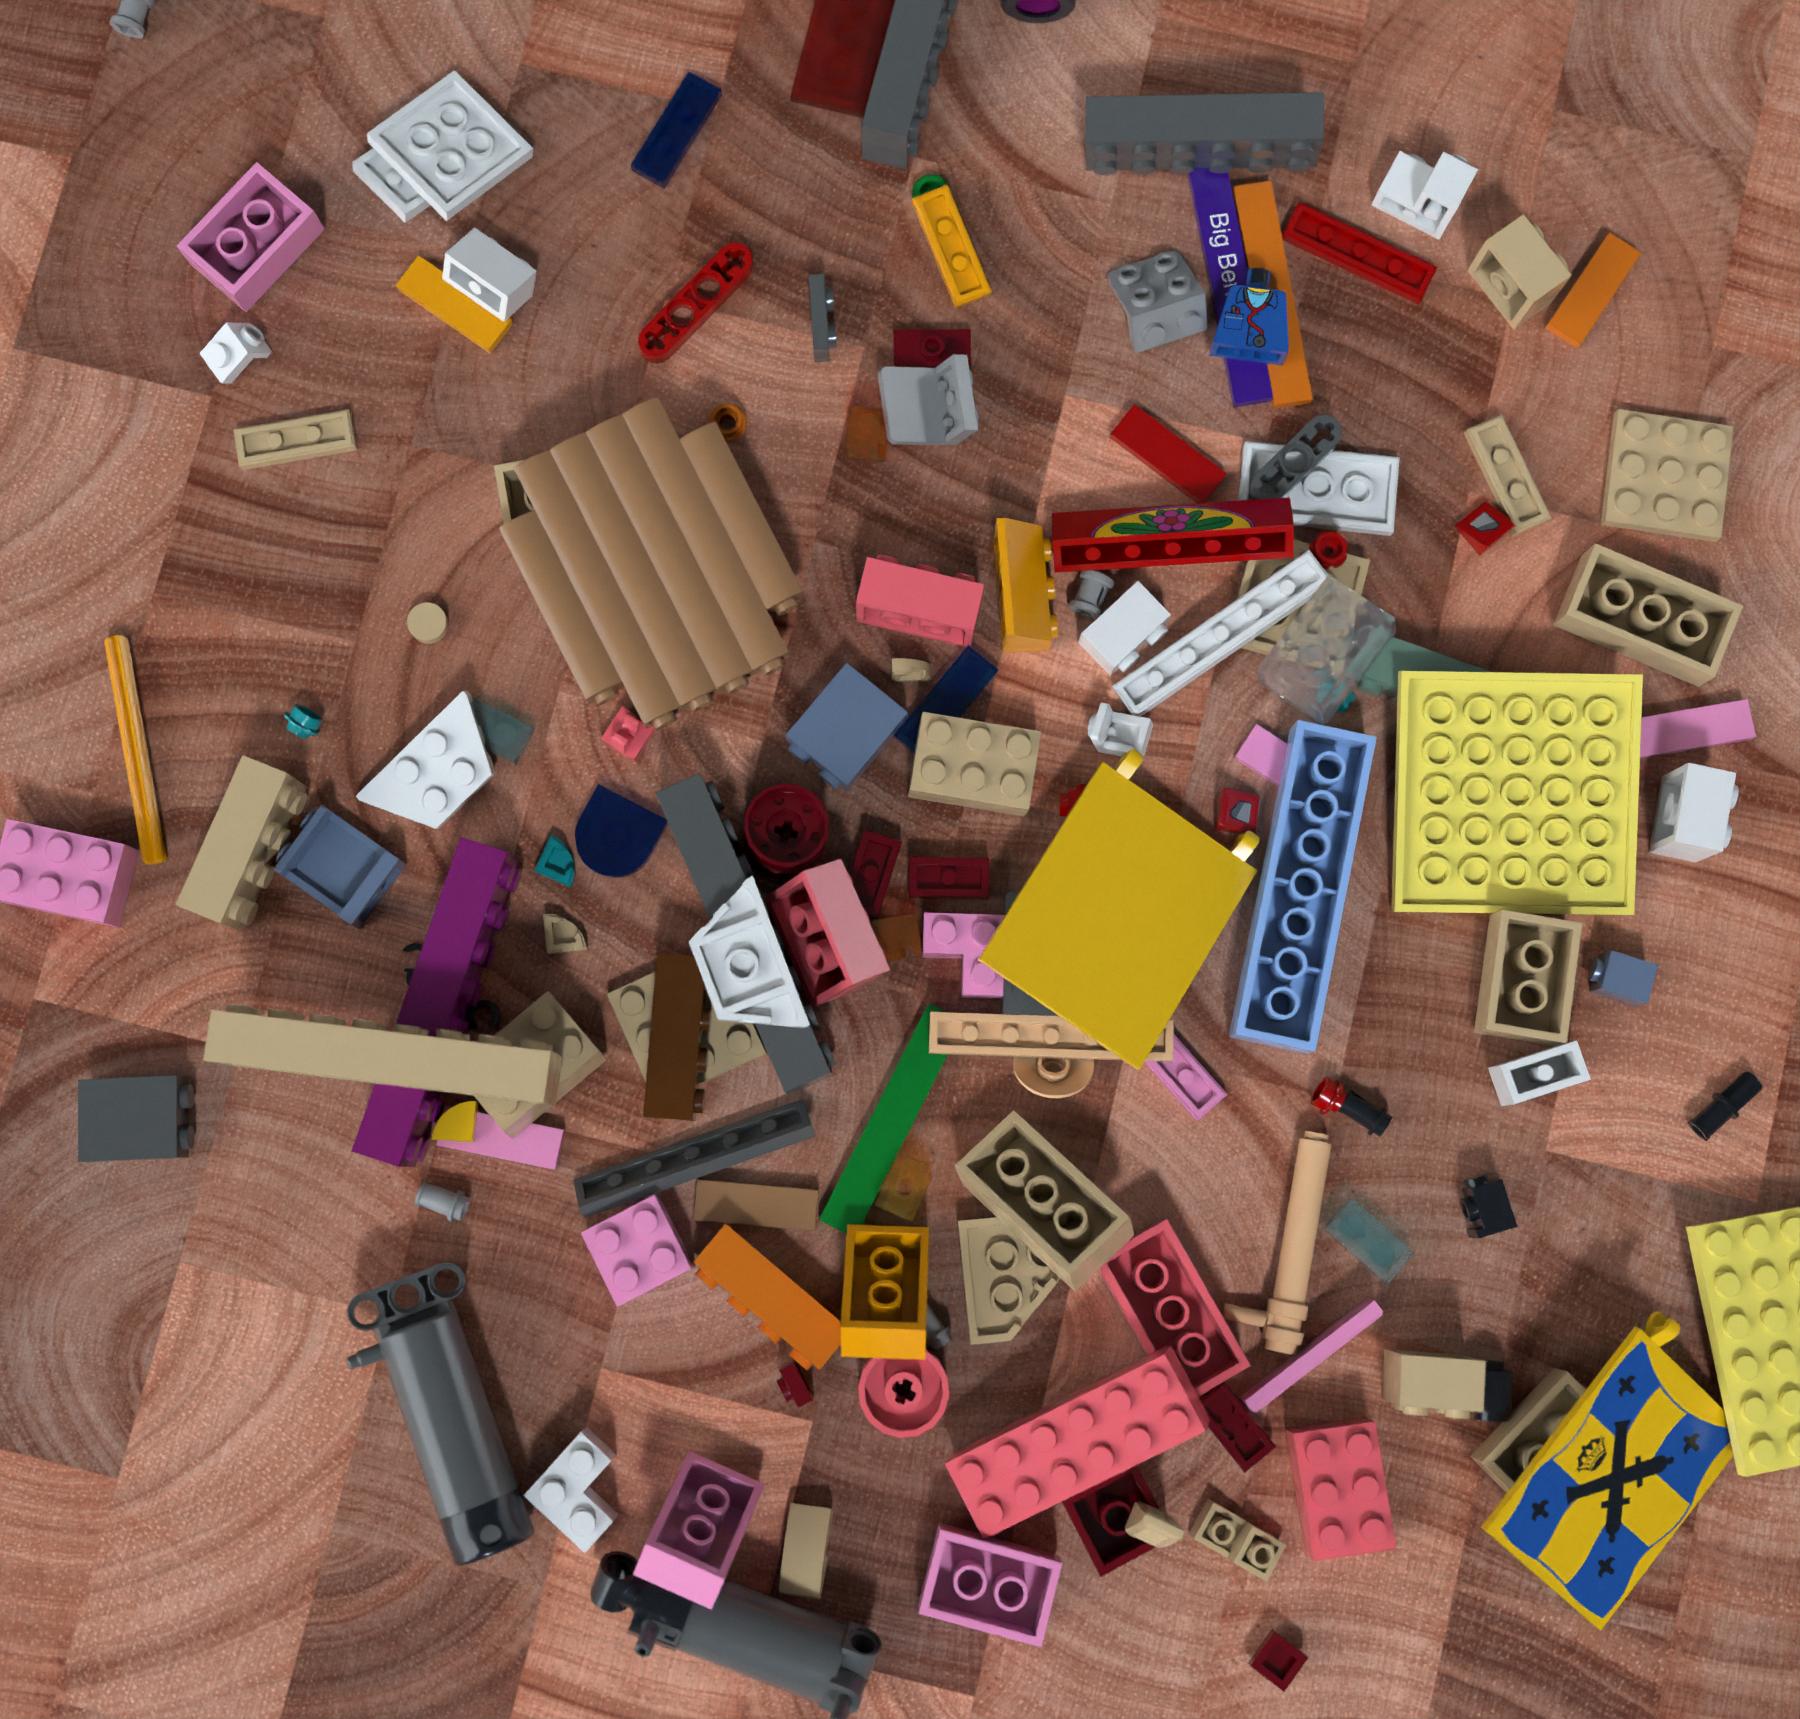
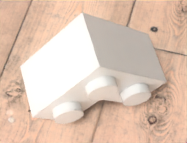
(1425, 194)
(565, 1491)

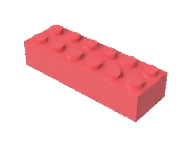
(1077, 1442)

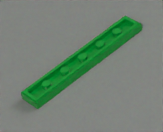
(885, 1130)

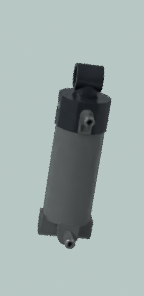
(746, 1635)

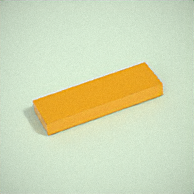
(951, 246)
(426, 287)

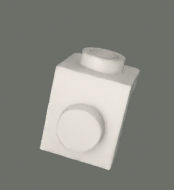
(234, 349)
(1118, 732)

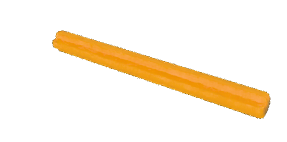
(135, 750)

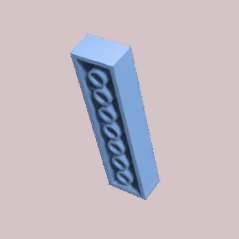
(1302, 887)

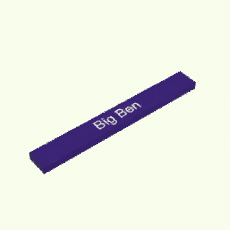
(1226, 267)

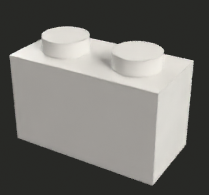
(489, 274)
(1124, 629)
(1539, 1073)

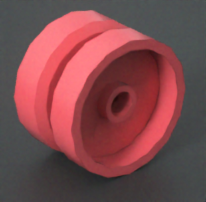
(909, 1413)

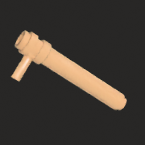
(1287, 1307)

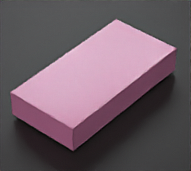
(1263, 754)

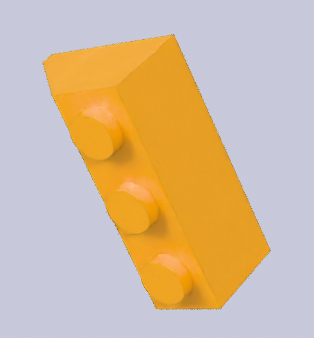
(1023, 586)

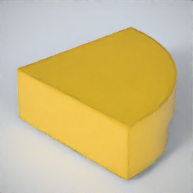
(457, 1123)

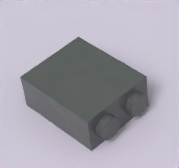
(134, 1118)

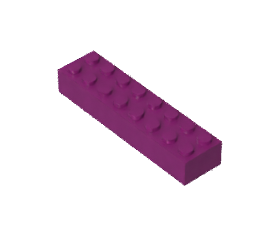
(441, 991)

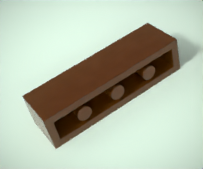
(676, 1040)

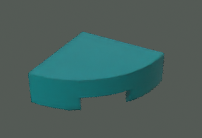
(557, 863)

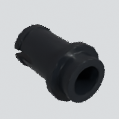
(1365, 1113)

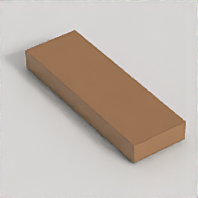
(756, 1205)

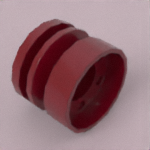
(782, 808)

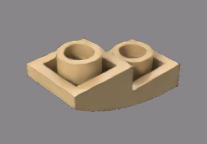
(1237, 1539)
(805, 1551)

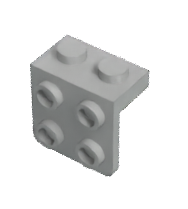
(1159, 300)
(929, 403)

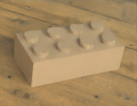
(1648, 615)
(243, 844)
(1045, 1200)

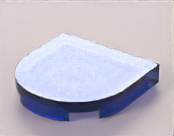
(617, 834)

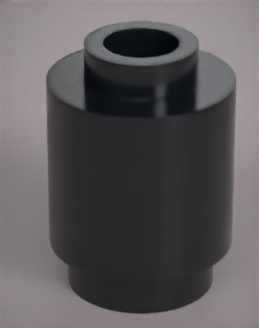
(1497, 1393)

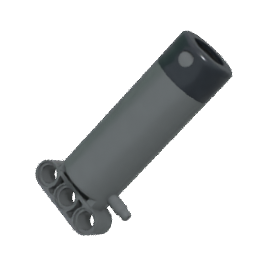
(446, 1415)

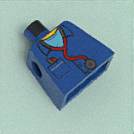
(1253, 322)

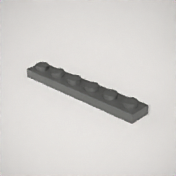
(693, 1158)

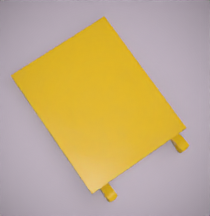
(1120, 913)

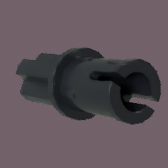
(1725, 1105)

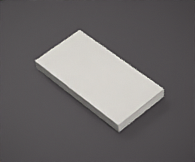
(1339, 494)

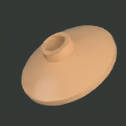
(1037, 1075)

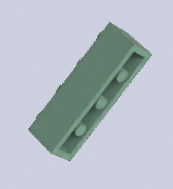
(1405, 656)

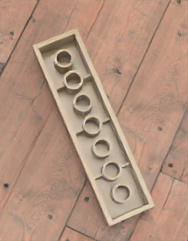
(378, 1056)

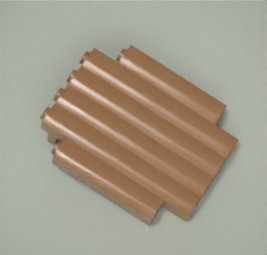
(652, 563)

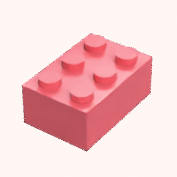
(919, 600)
(826, 932)
(1340, 1488)

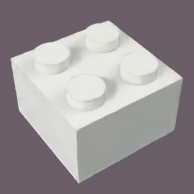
(1693, 812)

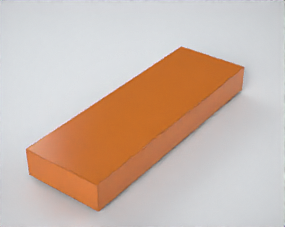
(1593, 290)

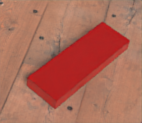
(1167, 455)

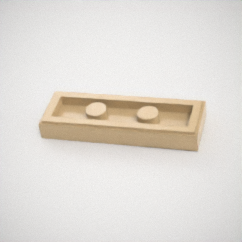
(295, 439)
(1507, 474)

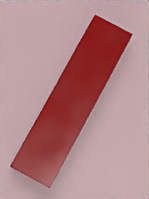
(1359, 253)

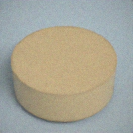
(427, 623)

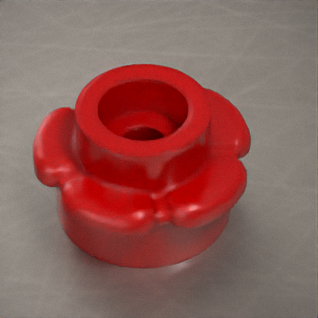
(1336, 543)
(1328, 1095)

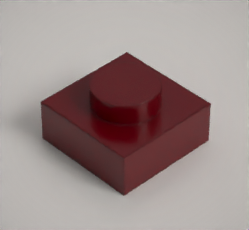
(794, 1385)
(1278, 1660)

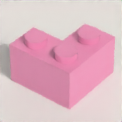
(964, 938)

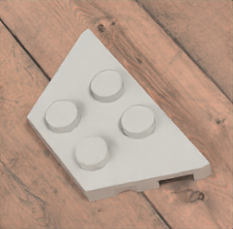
(435, 769)
(746, 965)

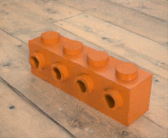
(771, 1296)

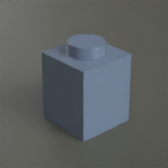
(1622, 978)

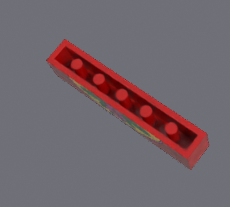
(1173, 535)

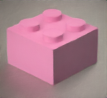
(637, 1250)

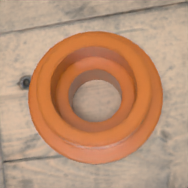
(732, 412)

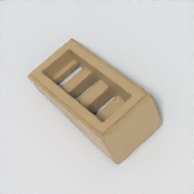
(1153, 1526)

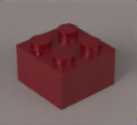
(1102, 1515)

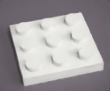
(450, 145)

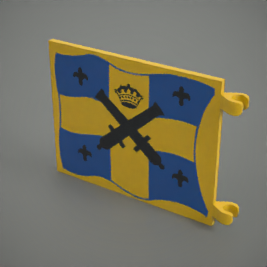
(1615, 1476)

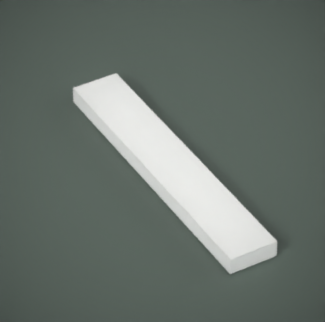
(1221, 635)

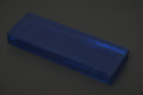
(676, 130)
(951, 694)

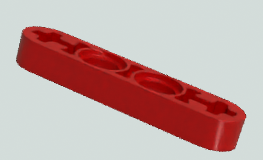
(690, 298)

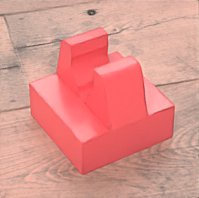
(628, 734)

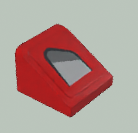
(1484, 527)
(1237, 811)

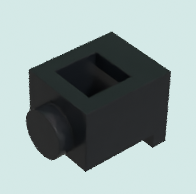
(1486, 1206)

